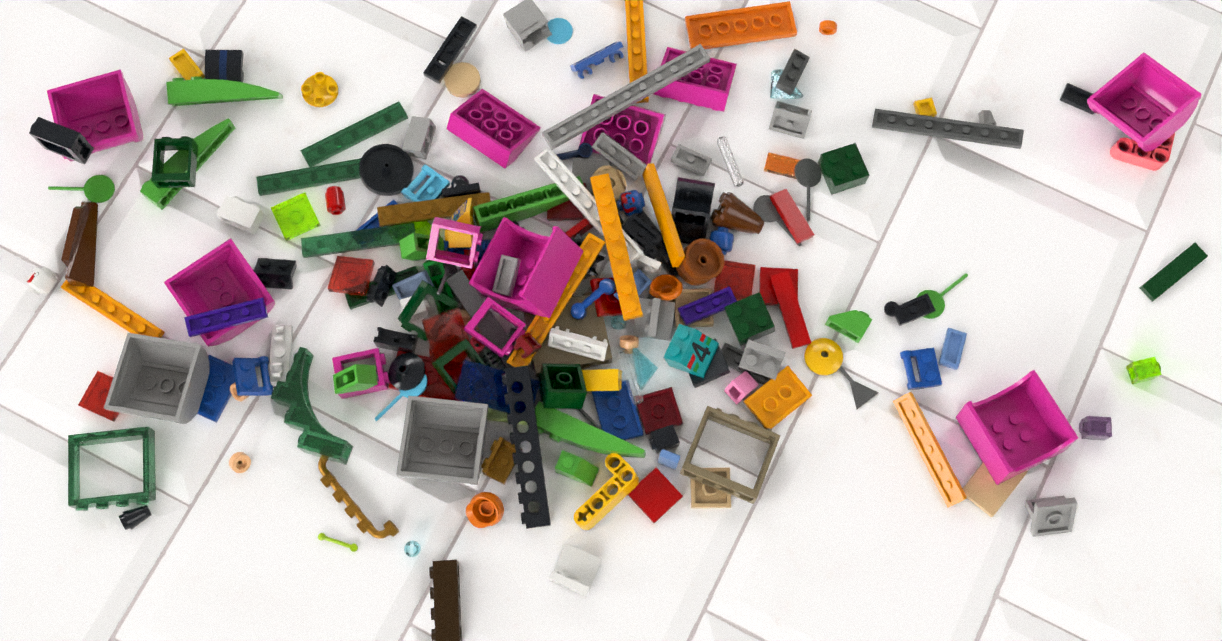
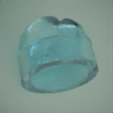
(618, 323)
(416, 549)

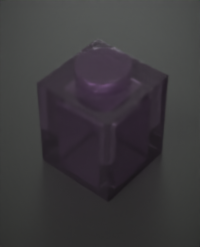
(1095, 428)

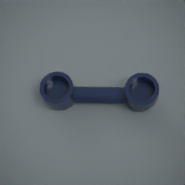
(584, 151)

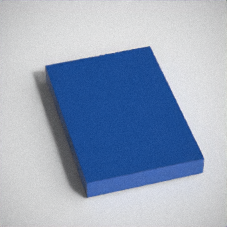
(217, 389)
(618, 413)

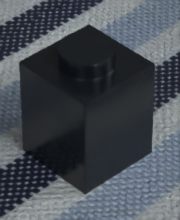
(663, 439)

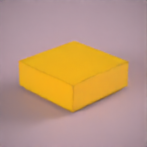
(925, 107)

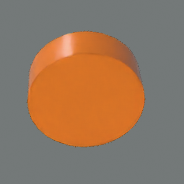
(828, 27)

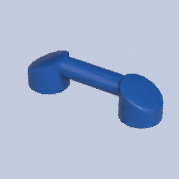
(606, 286)

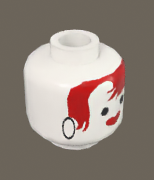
(41, 280)

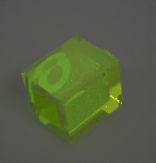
(1143, 370)

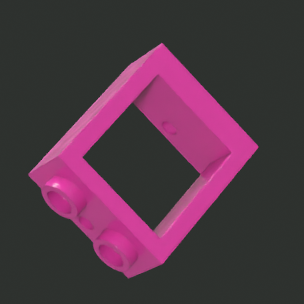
(449, 257)
(478, 317)
(339, 361)

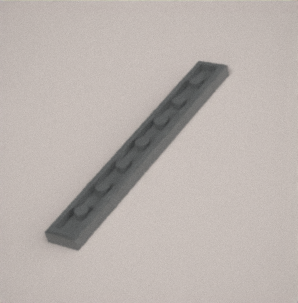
(948, 128)
(489, 325)

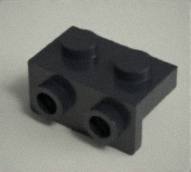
(276, 272)

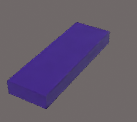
(706, 306)

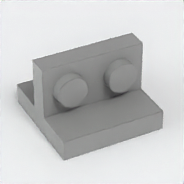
(790, 119)
(656, 319)
(761, 359)
(1051, 515)

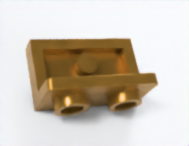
(500, 462)

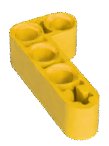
(603, 494)

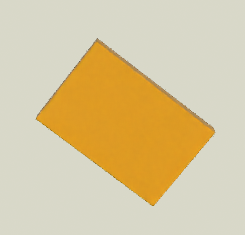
(777, 398)

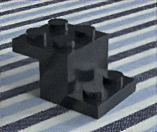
(692, 208)

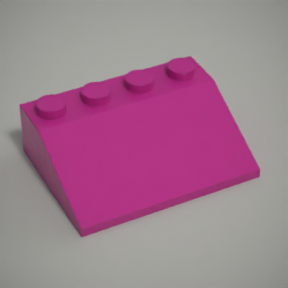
(703, 87)
(492, 128)
(633, 128)

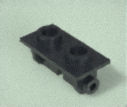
(384, 277)

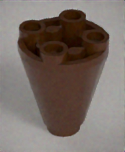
(736, 215)

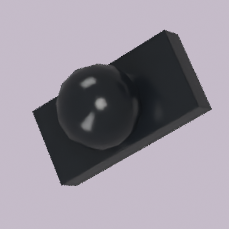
(460, 186)

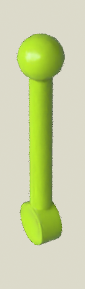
(353, 547)

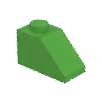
(416, 246)
(850, 324)
(355, 378)
(576, 468)

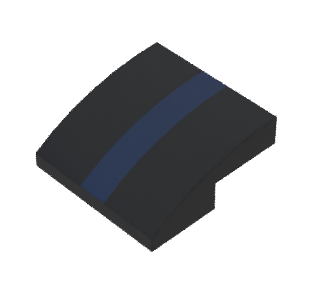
(224, 65)

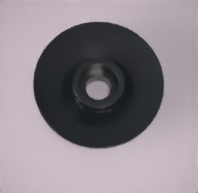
(411, 376)

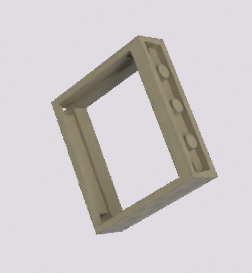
(721, 483)

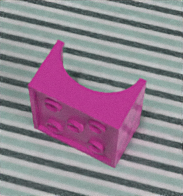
(542, 271)
(1016, 428)

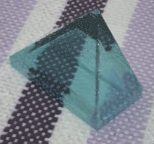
(776, 93)
(644, 368)

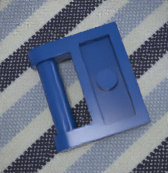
(926, 366)
(246, 376)

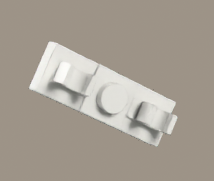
(578, 344)
(280, 352)

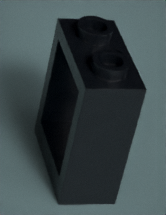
(61, 140)

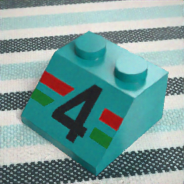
(690, 351)

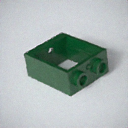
(174, 180)
(415, 302)
(461, 346)

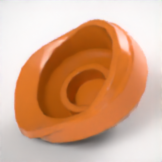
(666, 287)
(484, 510)

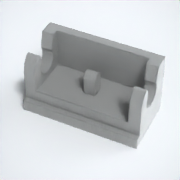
(419, 137)

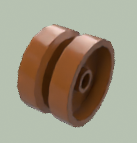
(701, 262)

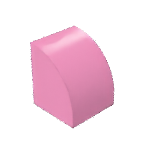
(741, 387)

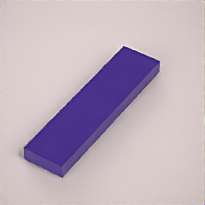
(226, 317)

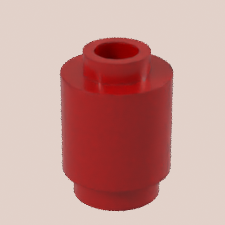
(335, 200)

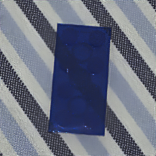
(485, 386)

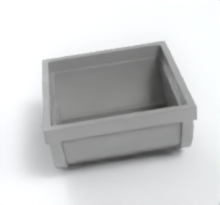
(159, 379)
(443, 440)

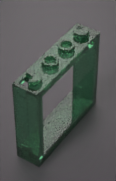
(112, 436)

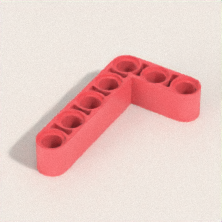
(1148, 158)

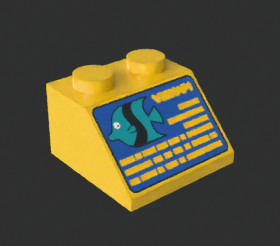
(464, 215)

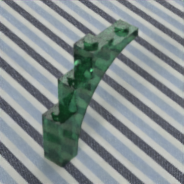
(300, 416)

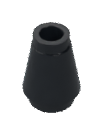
(134, 517)

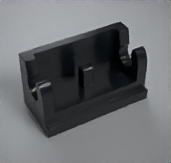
(395, 340)

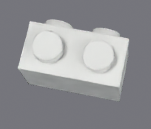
(240, 214)

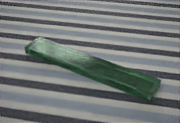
(354, 134)
(308, 177)
(355, 240)

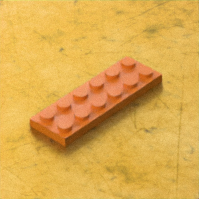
(741, 25)

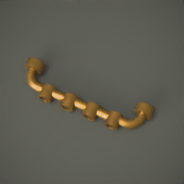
(352, 508)

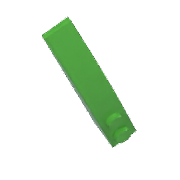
(209, 91)
(207, 144)
(518, 206)
(582, 435)

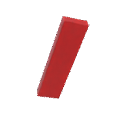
(790, 309)

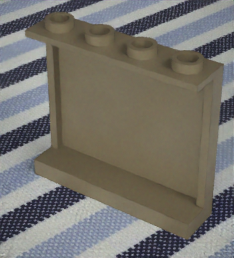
(588, 326)

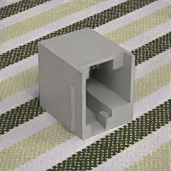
(527, 24)

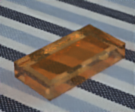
(780, 165)

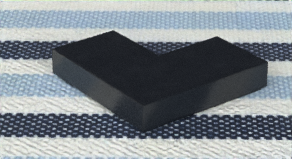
(716, 369)

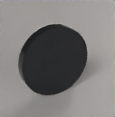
(386, 169)

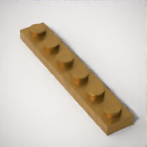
(426, 210)

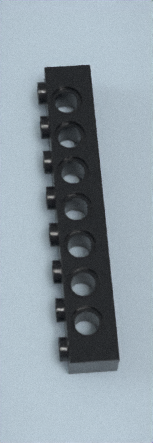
(542, 516)

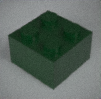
(843, 168)
(749, 318)
(562, 386)

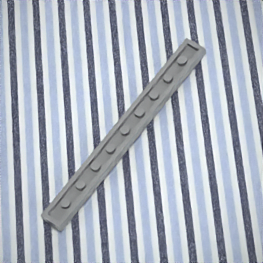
(626, 96)

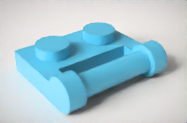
(430, 190)

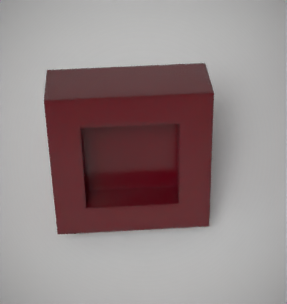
(528, 344)

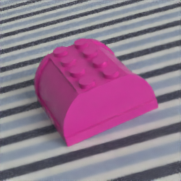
(1146, 102)
(99, 110)
(218, 282)

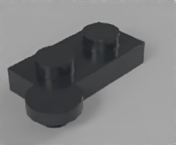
(643, 235)
(910, 310)

